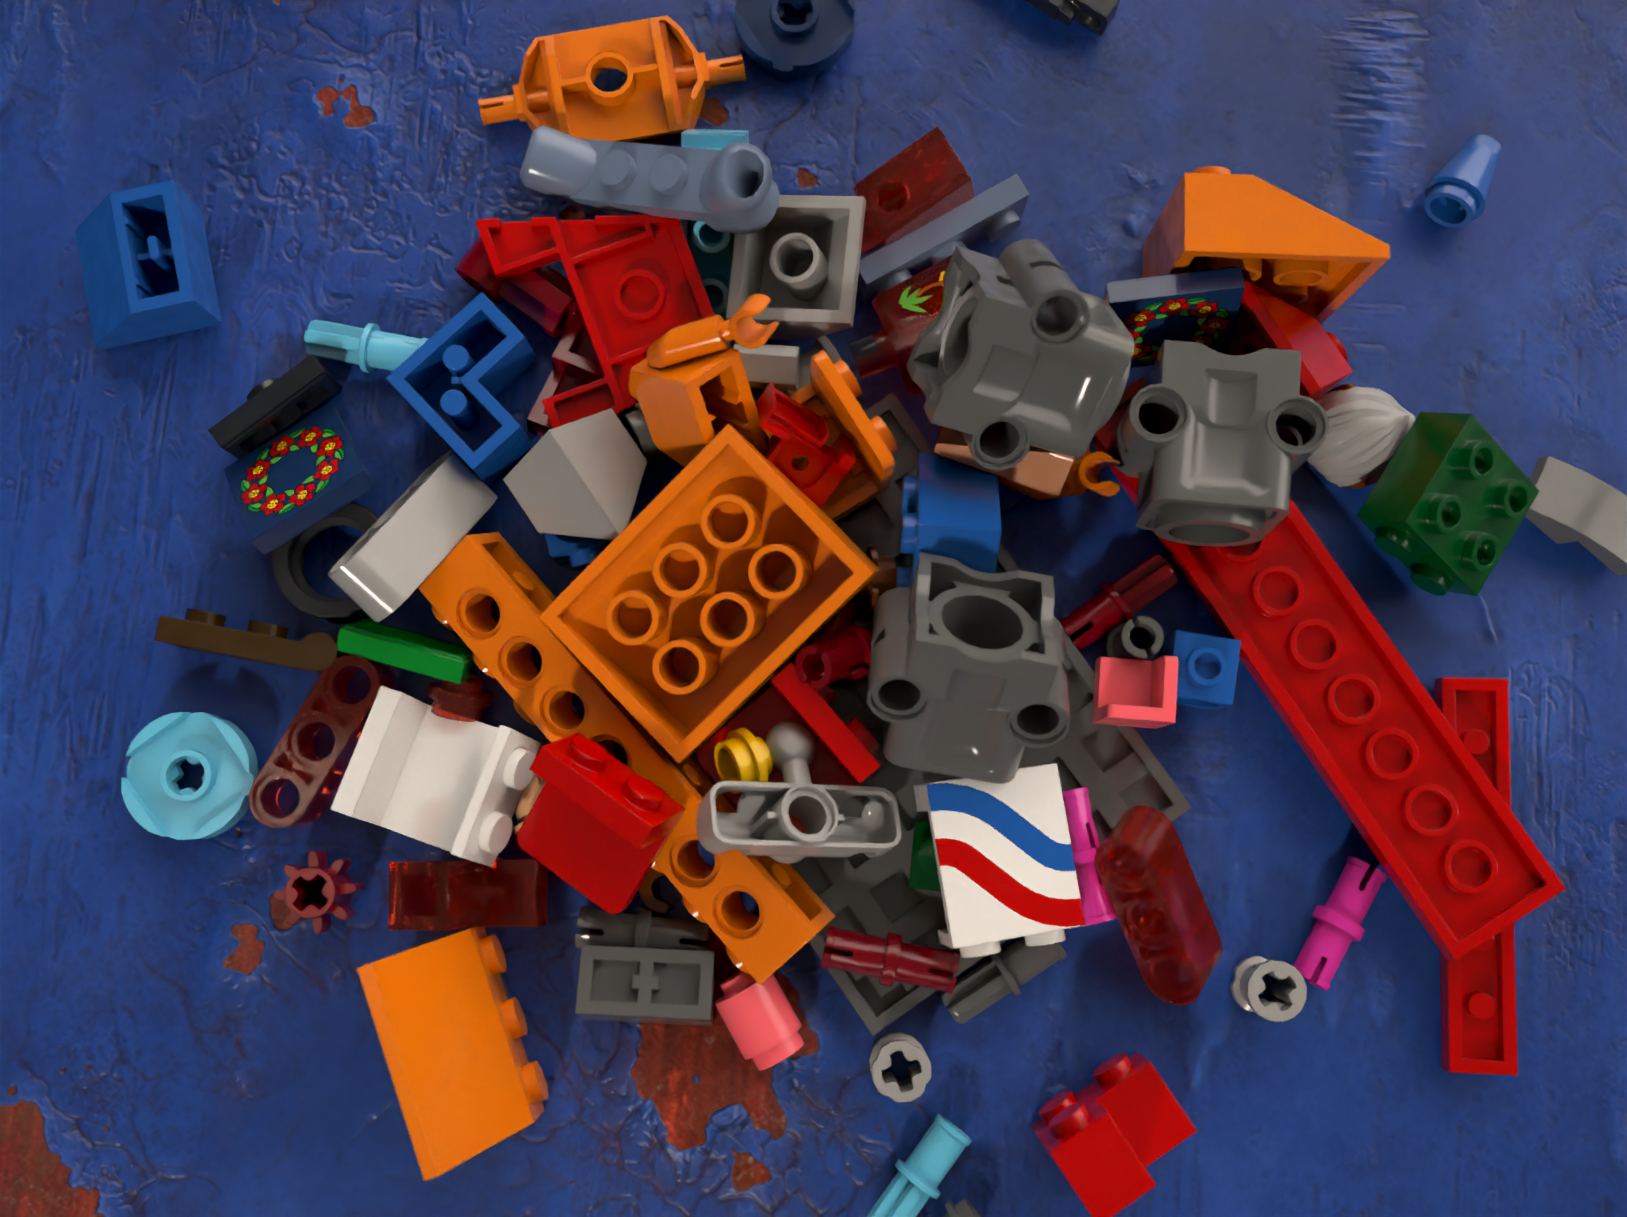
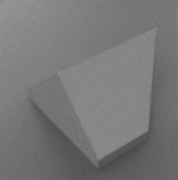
(580, 478)

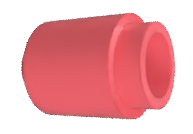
(759, 1019)

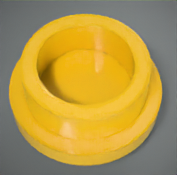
(743, 758)

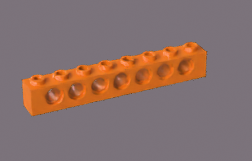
(461, 600)

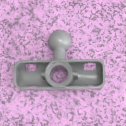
(762, 816)

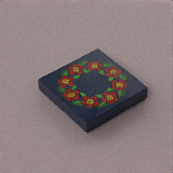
(1178, 308)
(298, 479)

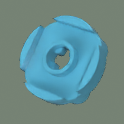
(155, 768)

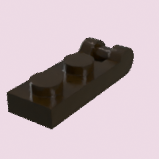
(260, 643)

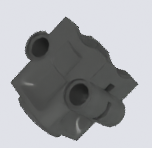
(1020, 356)
(1217, 442)
(968, 670)

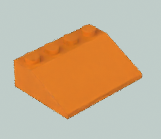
(708, 593)

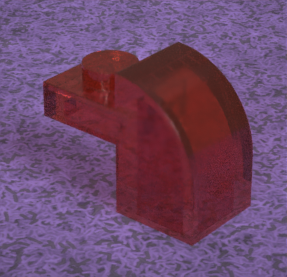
(466, 894)

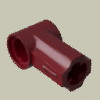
(537, 294)

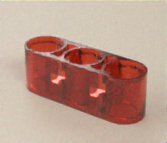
(294, 754)
(1159, 904)

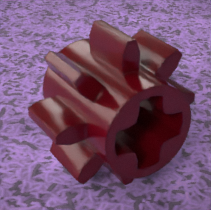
(301, 892)

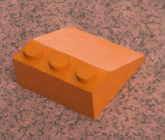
(1270, 234)
(454, 1047)

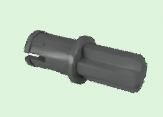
(998, 977)

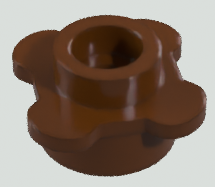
(882, 582)

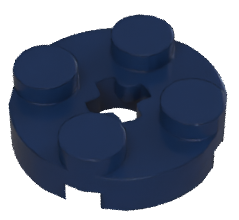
(791, 49)

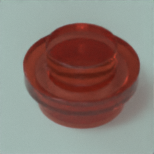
(461, 701)

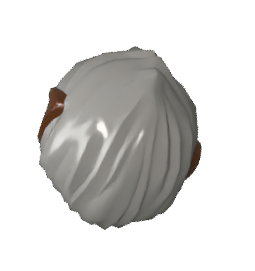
(1361, 435)

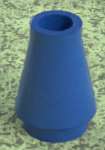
(1463, 184)

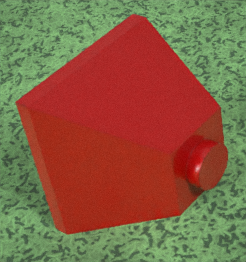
(1274, 324)

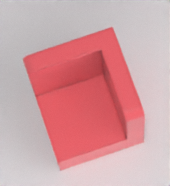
(1135, 692)

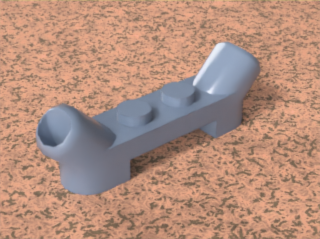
(721, 187)

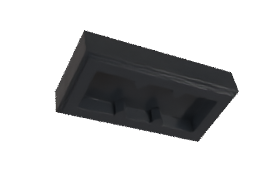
(276, 407)

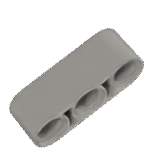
(413, 536)

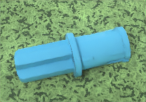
(359, 346)
(922, 1171)

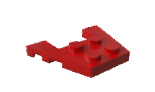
(628, 280)

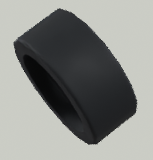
(289, 567)

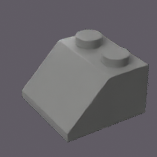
(804, 265)

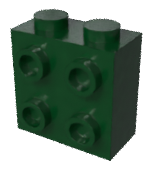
(1448, 503)

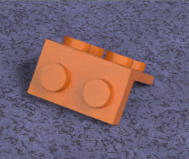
(834, 394)

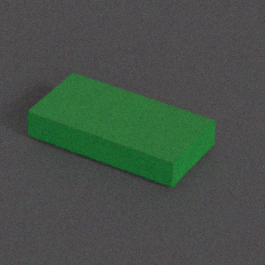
(407, 650)

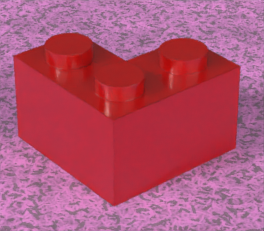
(1113, 1132)

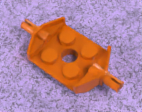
(658, 97)

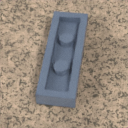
(988, 215)

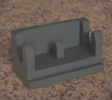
(646, 985)

